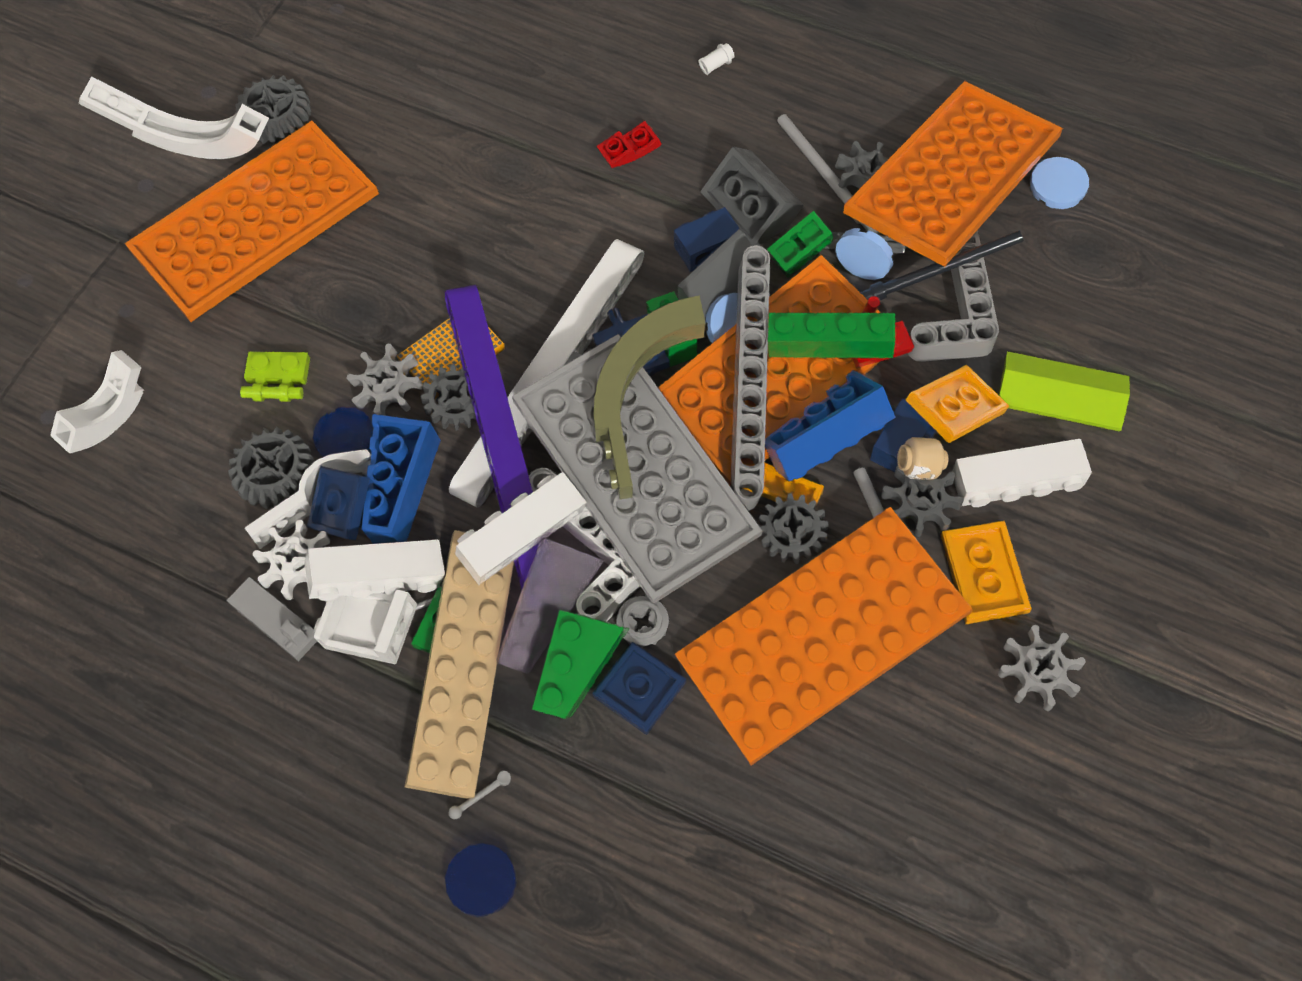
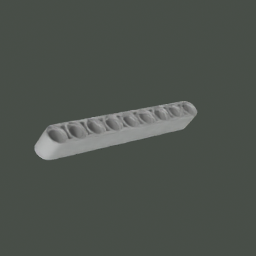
(750, 388)

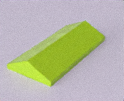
(1065, 391)

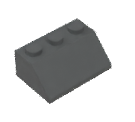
(752, 196)
(717, 273)

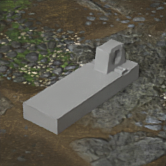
(273, 618)

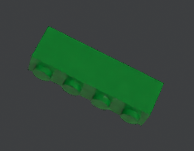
(831, 335)

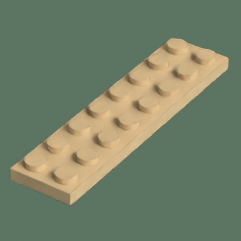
(458, 681)

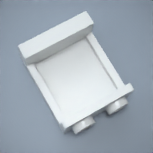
(367, 626)

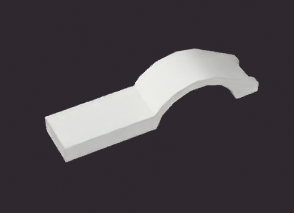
(299, 504)

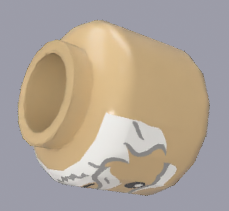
(922, 458)

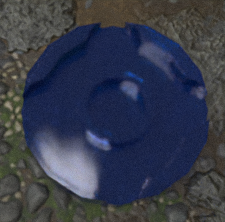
(343, 431)
(480, 880)

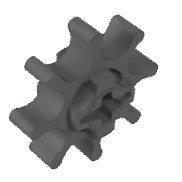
(859, 165)
(923, 500)

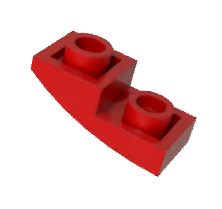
(626, 148)

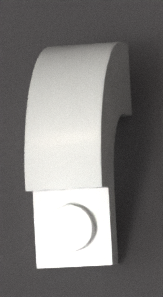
(105, 411)

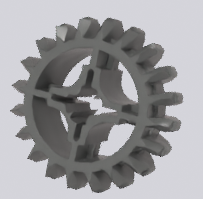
(289, 104)
(265, 483)

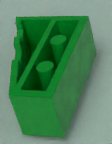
(574, 661)

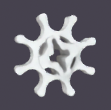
(290, 557)

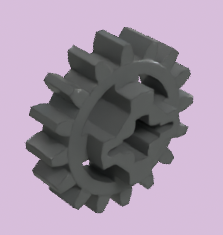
(448, 410)
(806, 527)

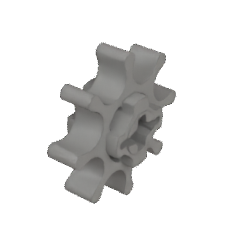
(385, 381)
(1054, 674)

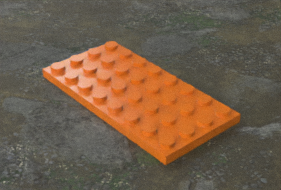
(952, 172)
(251, 220)
(705, 386)
(822, 634)

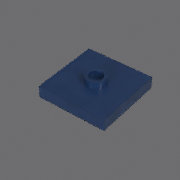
(338, 503)
(639, 688)

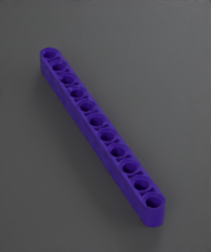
(490, 404)

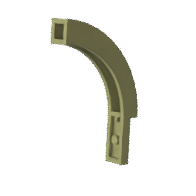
(644, 340)

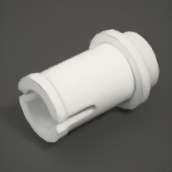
(717, 58)

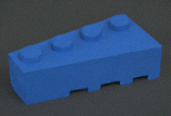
(829, 426)
(398, 474)

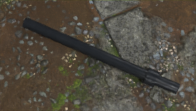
(881, 290)

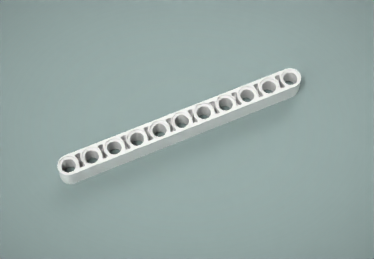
(572, 333)

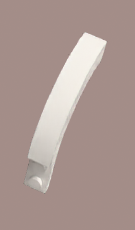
(176, 134)

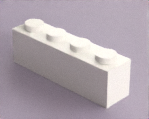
(1021, 473)
(520, 527)
(373, 569)

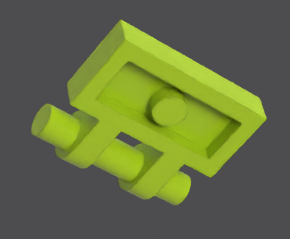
(275, 368)

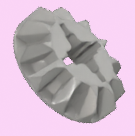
(638, 608)

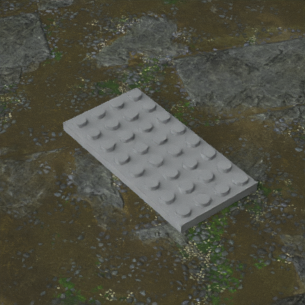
(680, 506)

